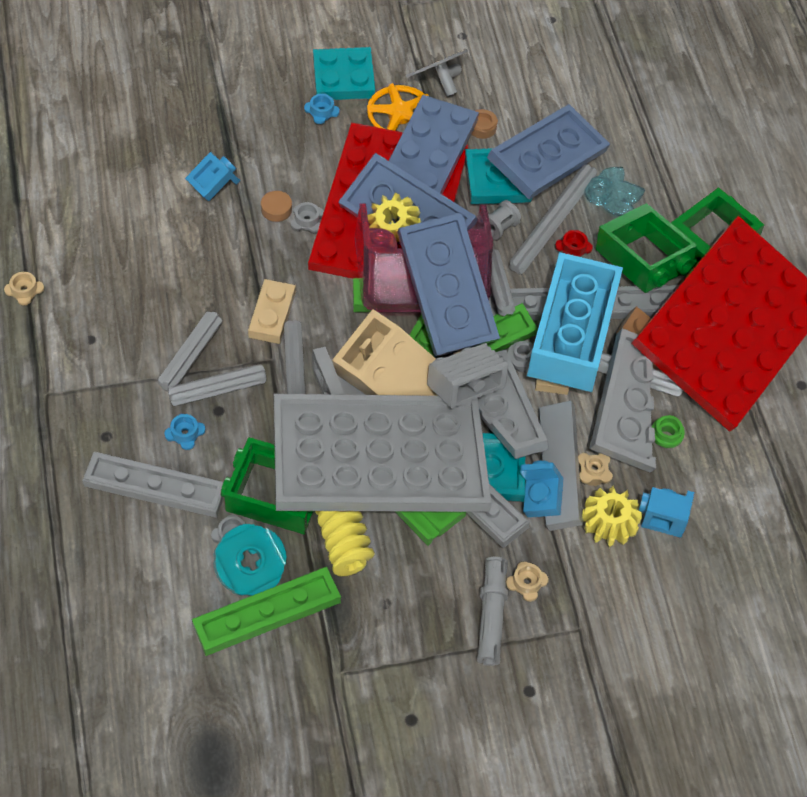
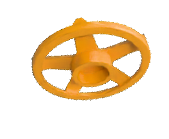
(399, 110)

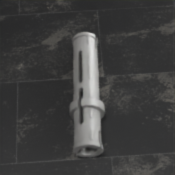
(493, 598)

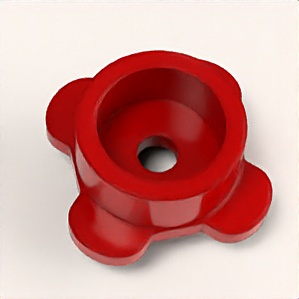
(578, 240)

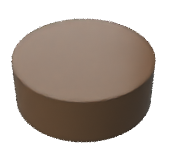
(486, 124)
(276, 206)

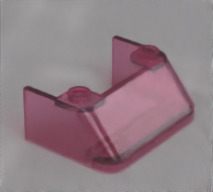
(384, 271)

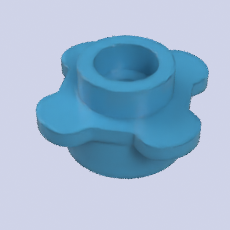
(321, 108)
(181, 423)

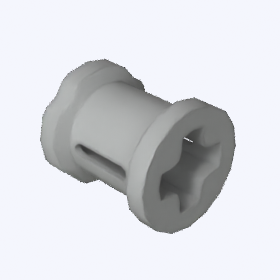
(501, 218)

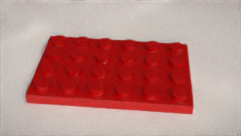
(335, 242)
(729, 324)

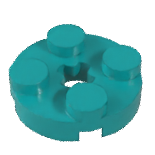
(229, 554)

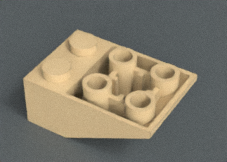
(384, 360)

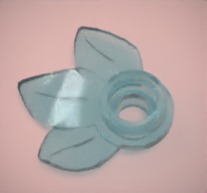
(613, 192)

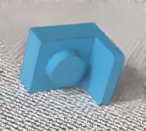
(212, 175)
(542, 489)

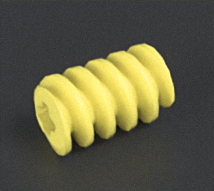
(345, 541)

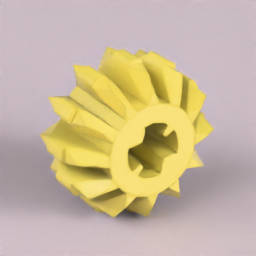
(392, 210)
(611, 516)

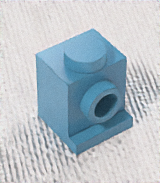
(666, 511)

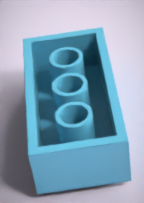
(575, 322)

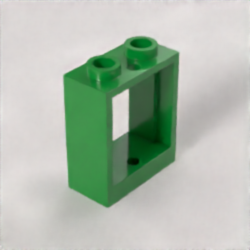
(724, 207)
(646, 222)
(258, 453)

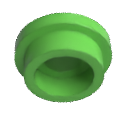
(672, 425)

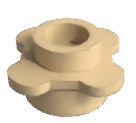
(20, 281)
(591, 476)
(527, 571)

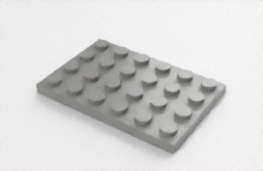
(378, 454)

